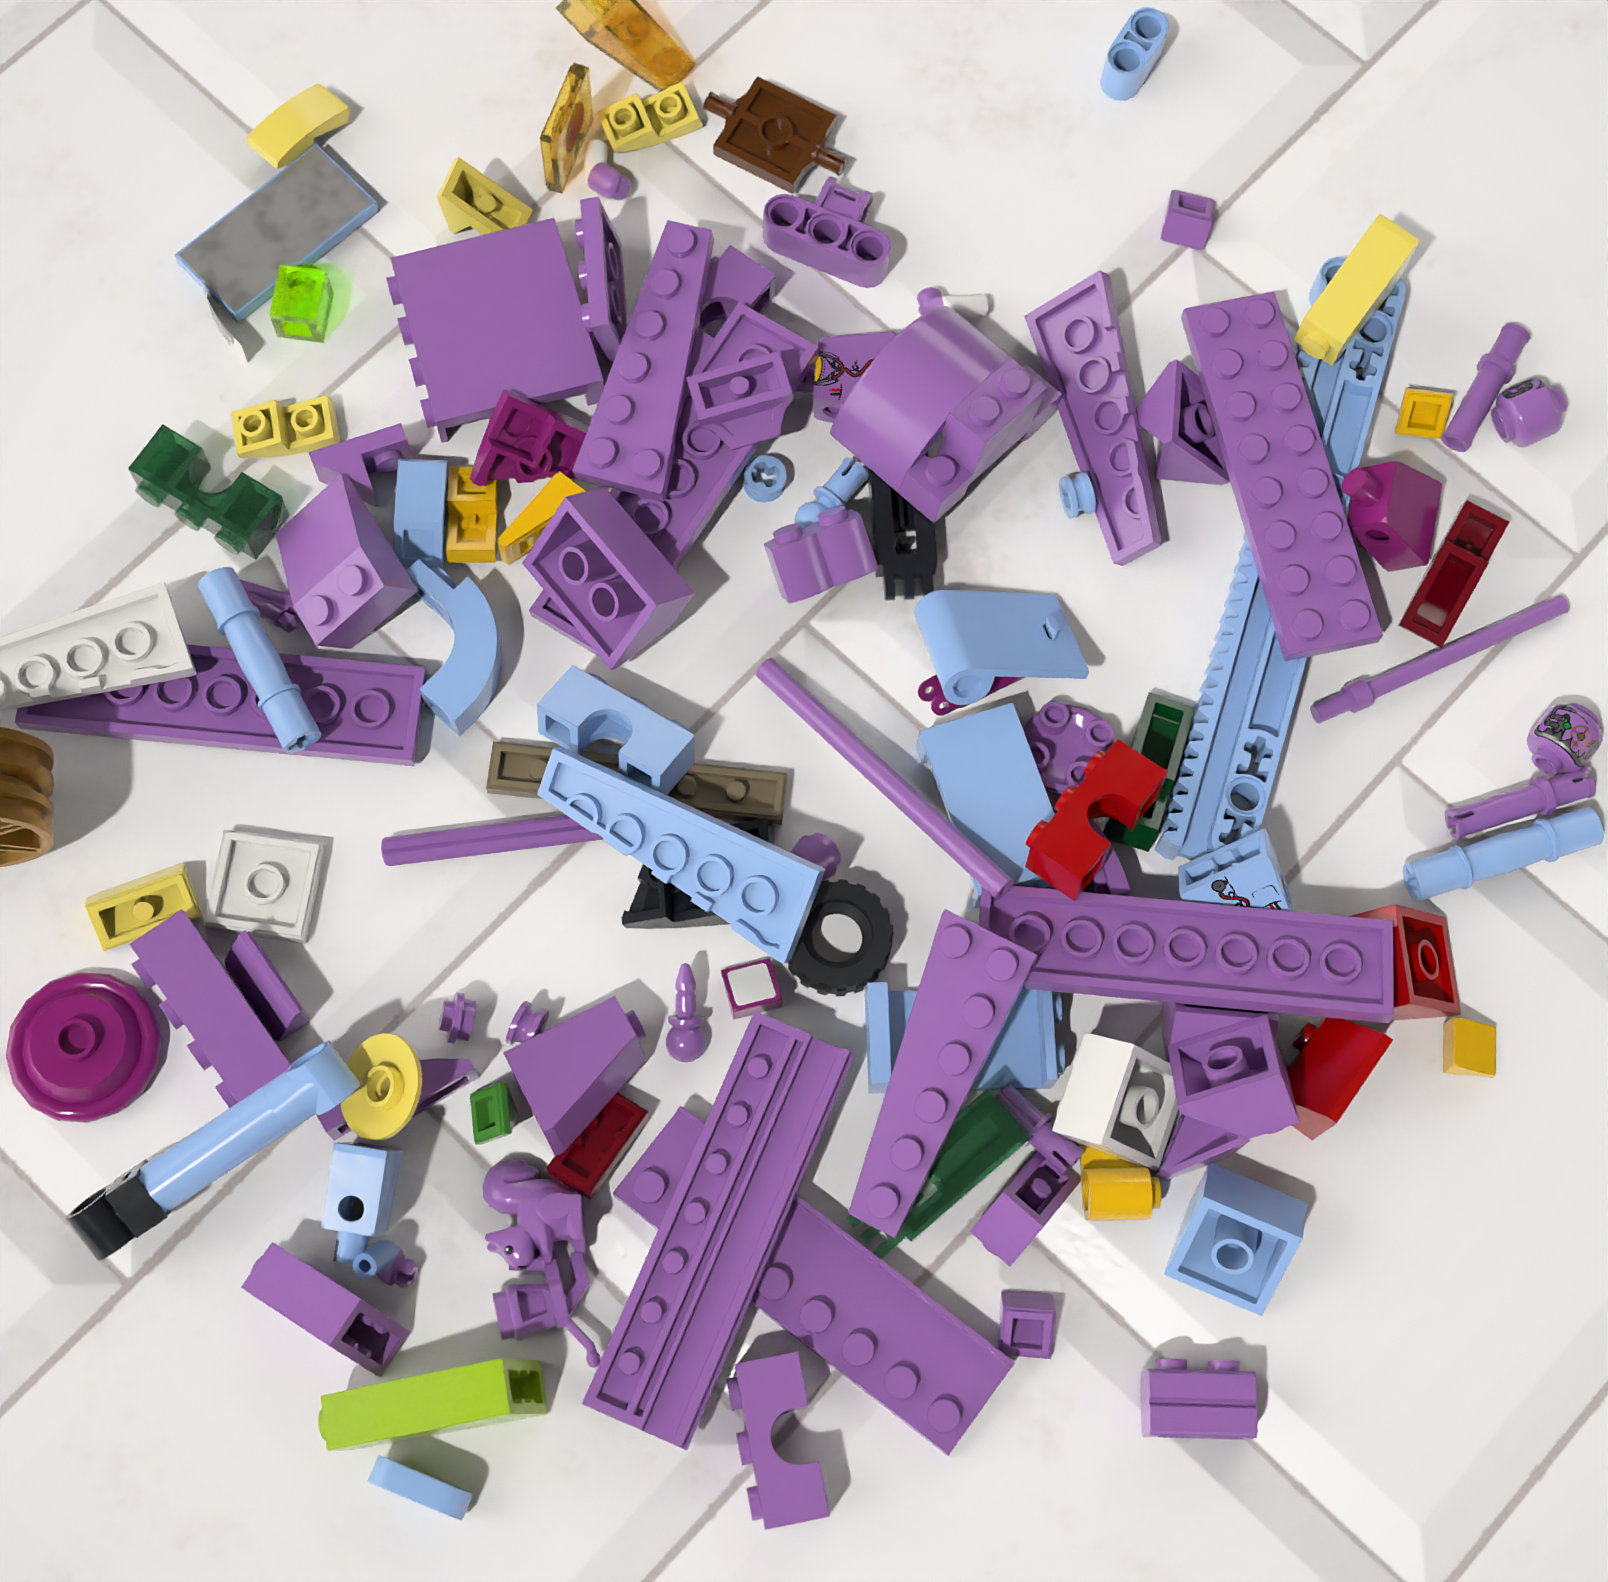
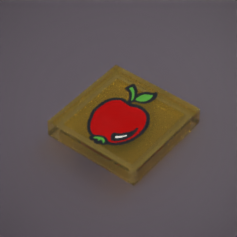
(567, 127)

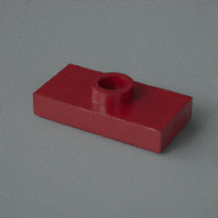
(599, 1146)

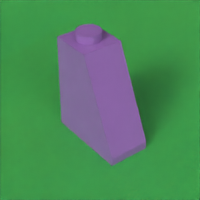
(577, 1069)
(325, 1309)

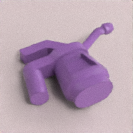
(533, 1308)

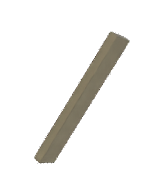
(709, 788)

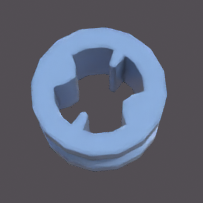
(758, 490)
(1077, 495)

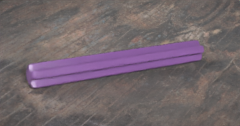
(483, 840)

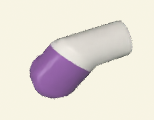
(601, 176)
(966, 305)

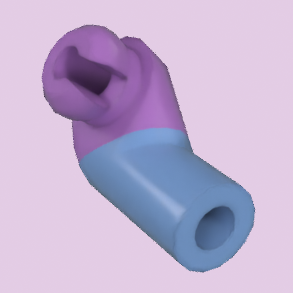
(387, 1262)

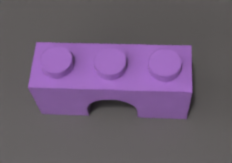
(730, 281)
(783, 1490)

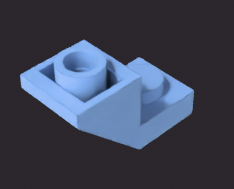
(420, 512)

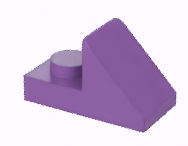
(361, 457)

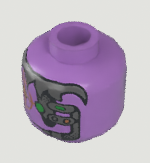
(1528, 412)
(1564, 738)

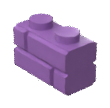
(1198, 1402)

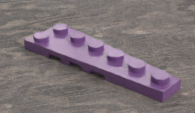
(1087, 363)
(642, 400)
(949, 1034)

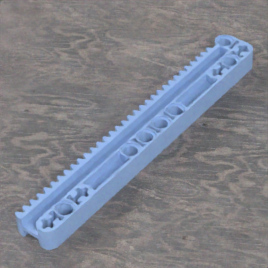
(1247, 681)

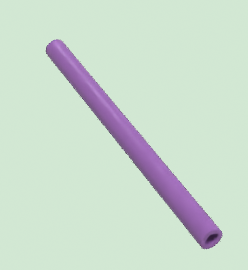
(885, 779)

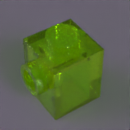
(301, 302)

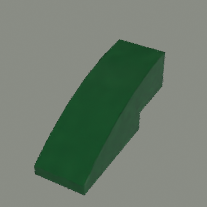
(1161, 739)

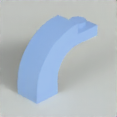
(471, 673)

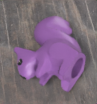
(543, 1209)

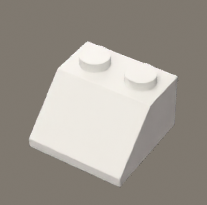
(1119, 1101)

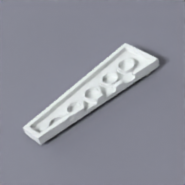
(95, 650)

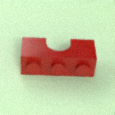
(1116, 786)

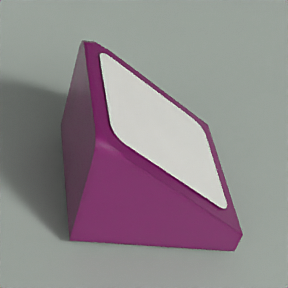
(751, 988)

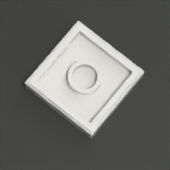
(264, 886)

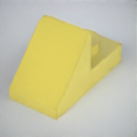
(478, 202)

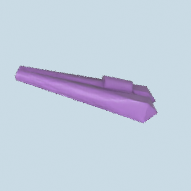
(272, 605)

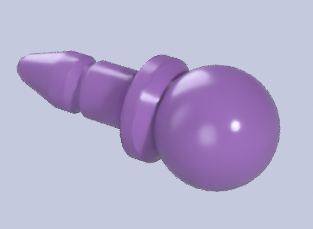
(685, 1039)

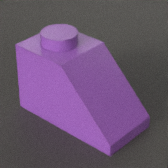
(1023, 1209)

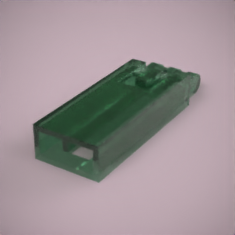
(975, 1148)

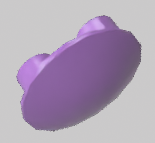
(1064, 742)

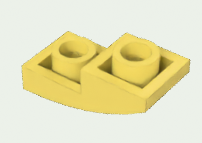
(296, 123)
(646, 123)
(286, 430)

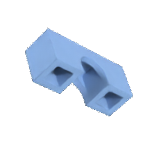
(587, 709)

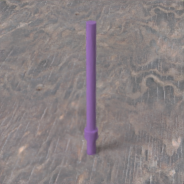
(1362, 693)

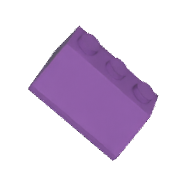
(607, 576)

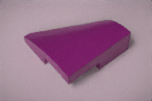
(527, 442)

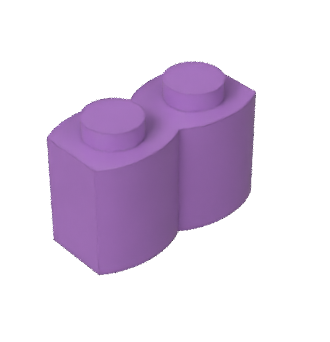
(820, 555)

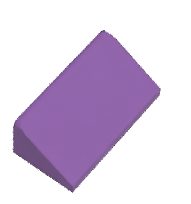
(264, 987)

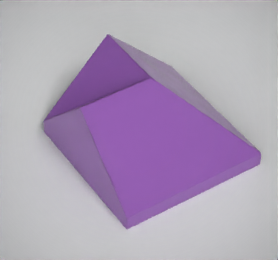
(1181, 422)

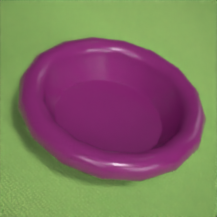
(83, 1047)

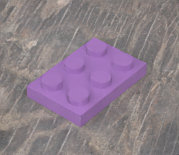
(602, 278)

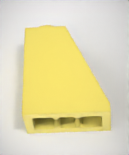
(1356, 290)

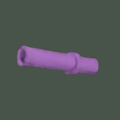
(1493, 372)
(1539, 797)

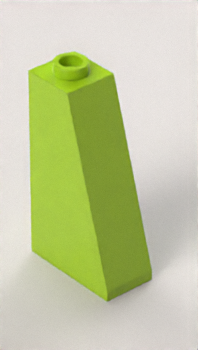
(433, 1404)

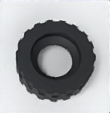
(873, 954)

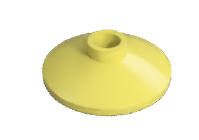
(388, 1088)

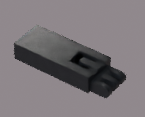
(895, 514)

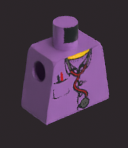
(839, 368)

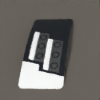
(230, 339)

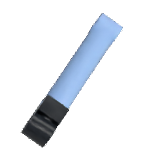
(155, 1187)

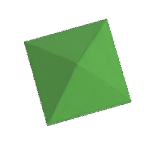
(492, 1113)

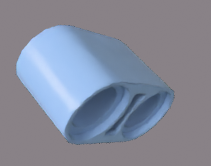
(1134, 53)

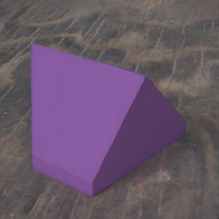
(1194, 1146)

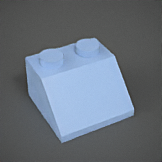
(1237, 1239)

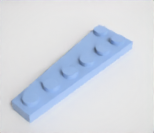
(721, 867)

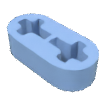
(420, 1487)

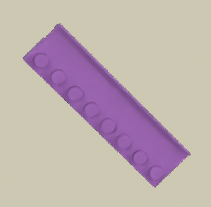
(718, 1231)
(847, 1305)

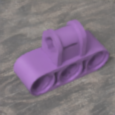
(835, 216)

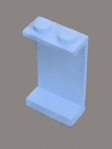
(989, 787)
(1020, 1056)

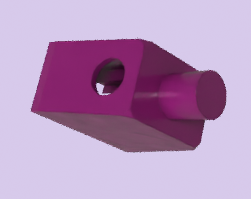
(1393, 513)

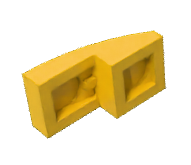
(471, 518)

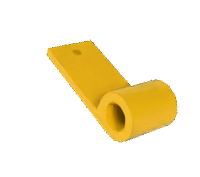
(1116, 1188)

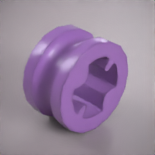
(526, 1024)

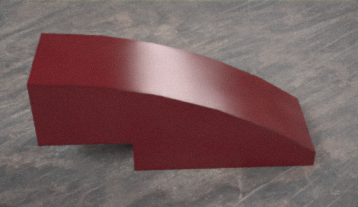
(1453, 573)

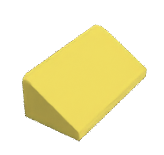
(140, 905)

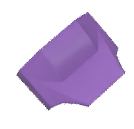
(743, 400)

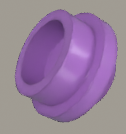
(457, 1018)

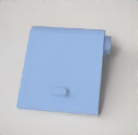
(993, 635)

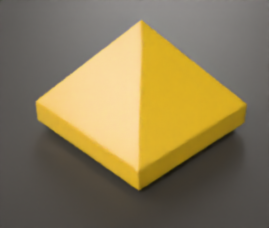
(1423, 413)

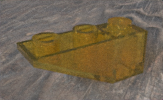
(630, 38)

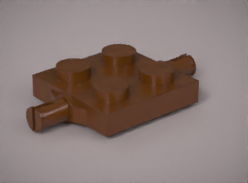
(774, 134)

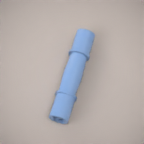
(259, 659)
(1503, 853)

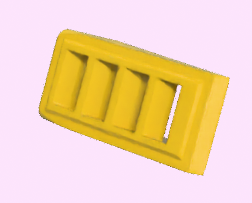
(531, 522)

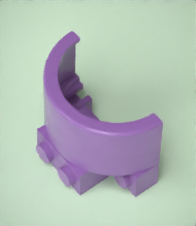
(934, 382)

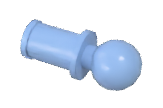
(834, 492)

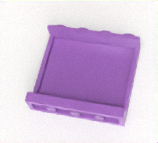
(493, 320)

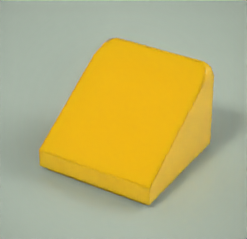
(1469, 1048)

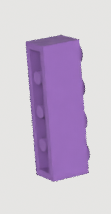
(210, 1007)

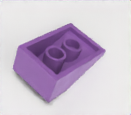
(341, 567)

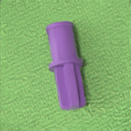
(1054, 1147)

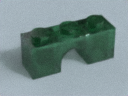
(239, 517)

